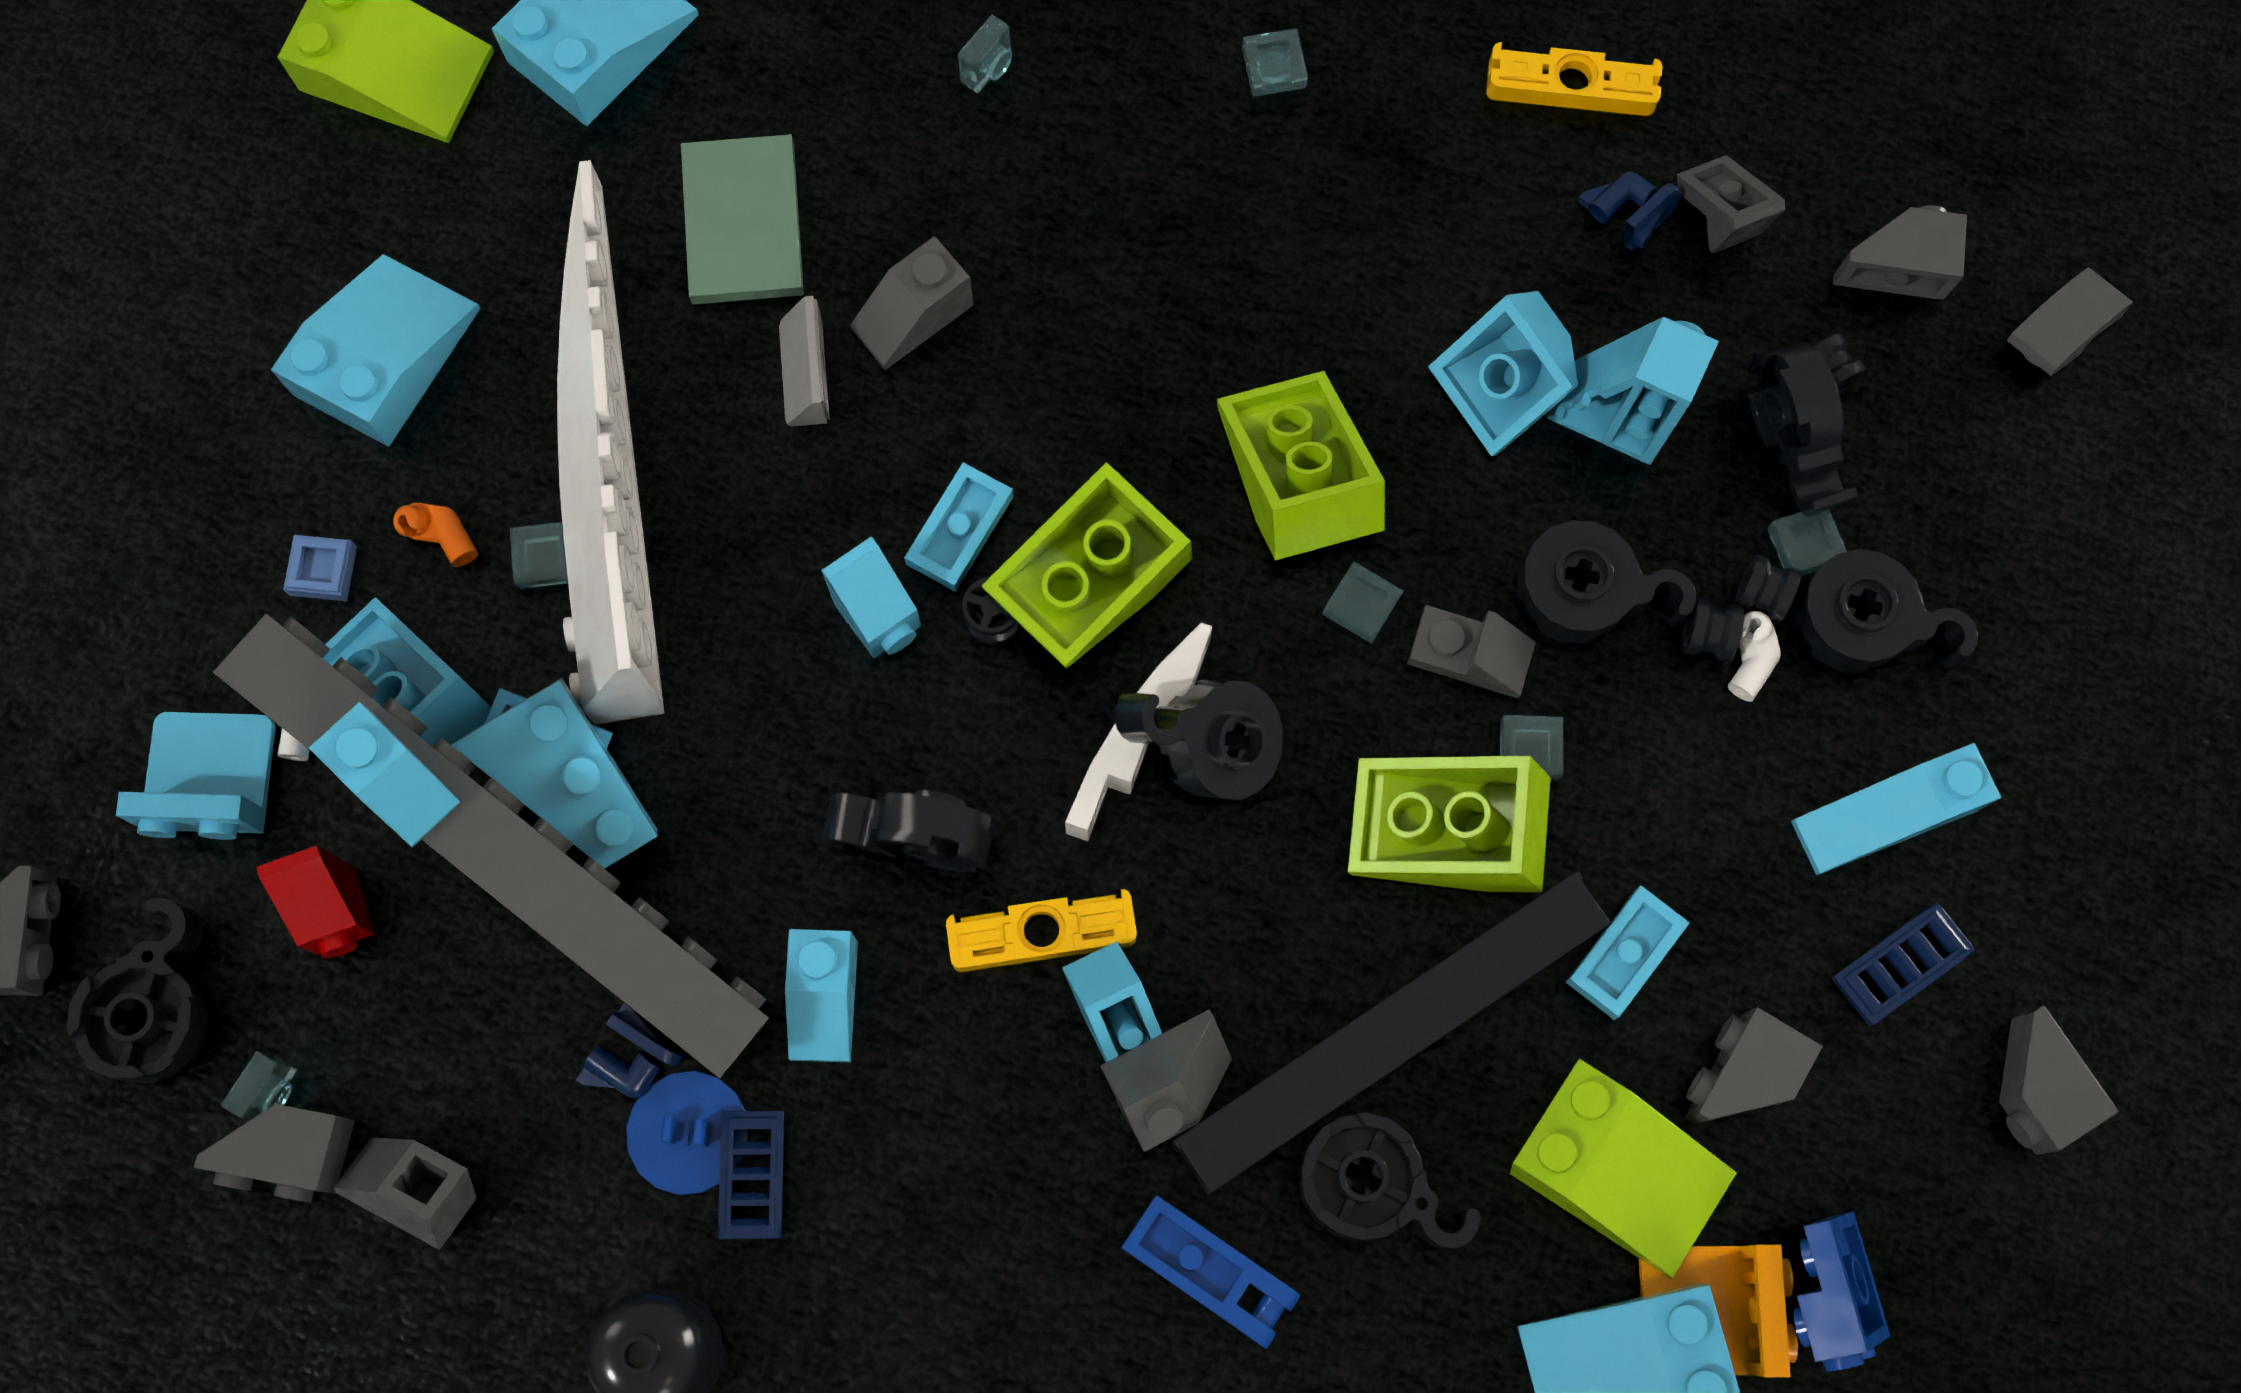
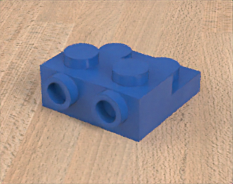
(1843, 1313)

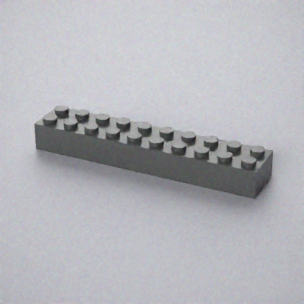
(515, 863)

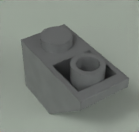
(26, 913)
(1757, 1067)
(285, 1147)
(409, 1187)

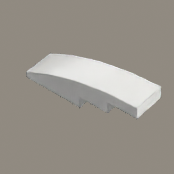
(1120, 760)

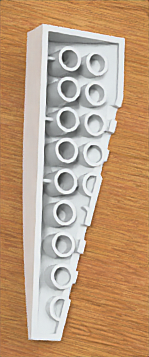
(598, 484)

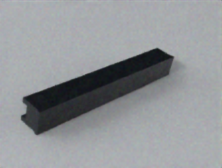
(1390, 1033)

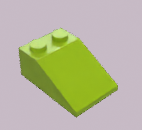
(386, 62)
(1303, 465)
(1090, 566)
(1452, 822)
(1623, 1169)

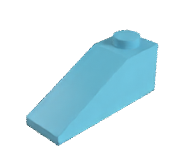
(1896, 809)

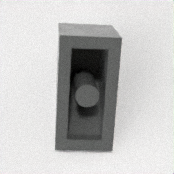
(1911, 255)
(913, 303)
(1169, 1079)
(2048, 1086)

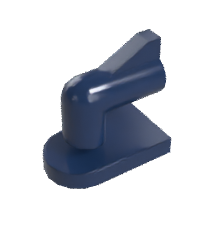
(1654, 205)
(632, 1080)

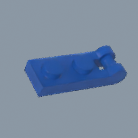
(1208, 1270)

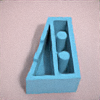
(1637, 387)
(562, 772)

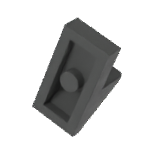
(1731, 199)
(1472, 651)

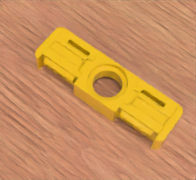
(1610, 88)
(1000, 939)

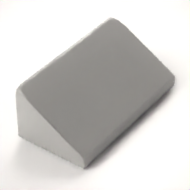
(804, 365)

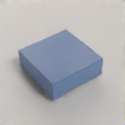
(320, 568)

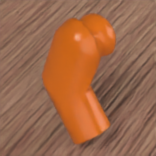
(436, 525)

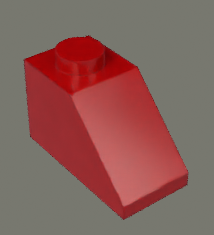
(318, 901)

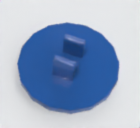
(678, 1132)

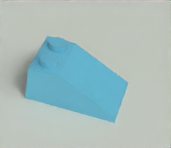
(588, 48)
(375, 347)
(408, 673)
(1633, 1346)

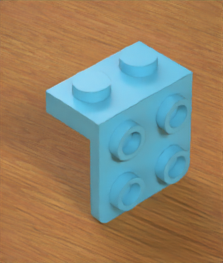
(204, 776)

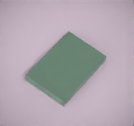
(741, 219)

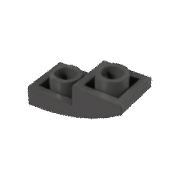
(2069, 321)

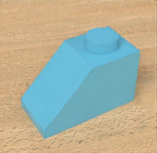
(872, 599)
(385, 774)
(820, 994)
(1112, 1001)

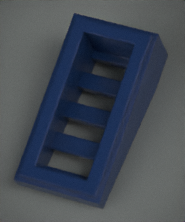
(1942, 933)
(751, 1227)

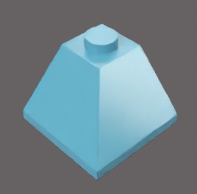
(1508, 369)

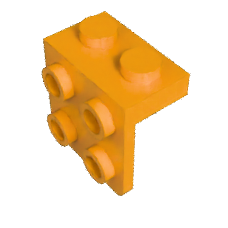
(1749, 1299)

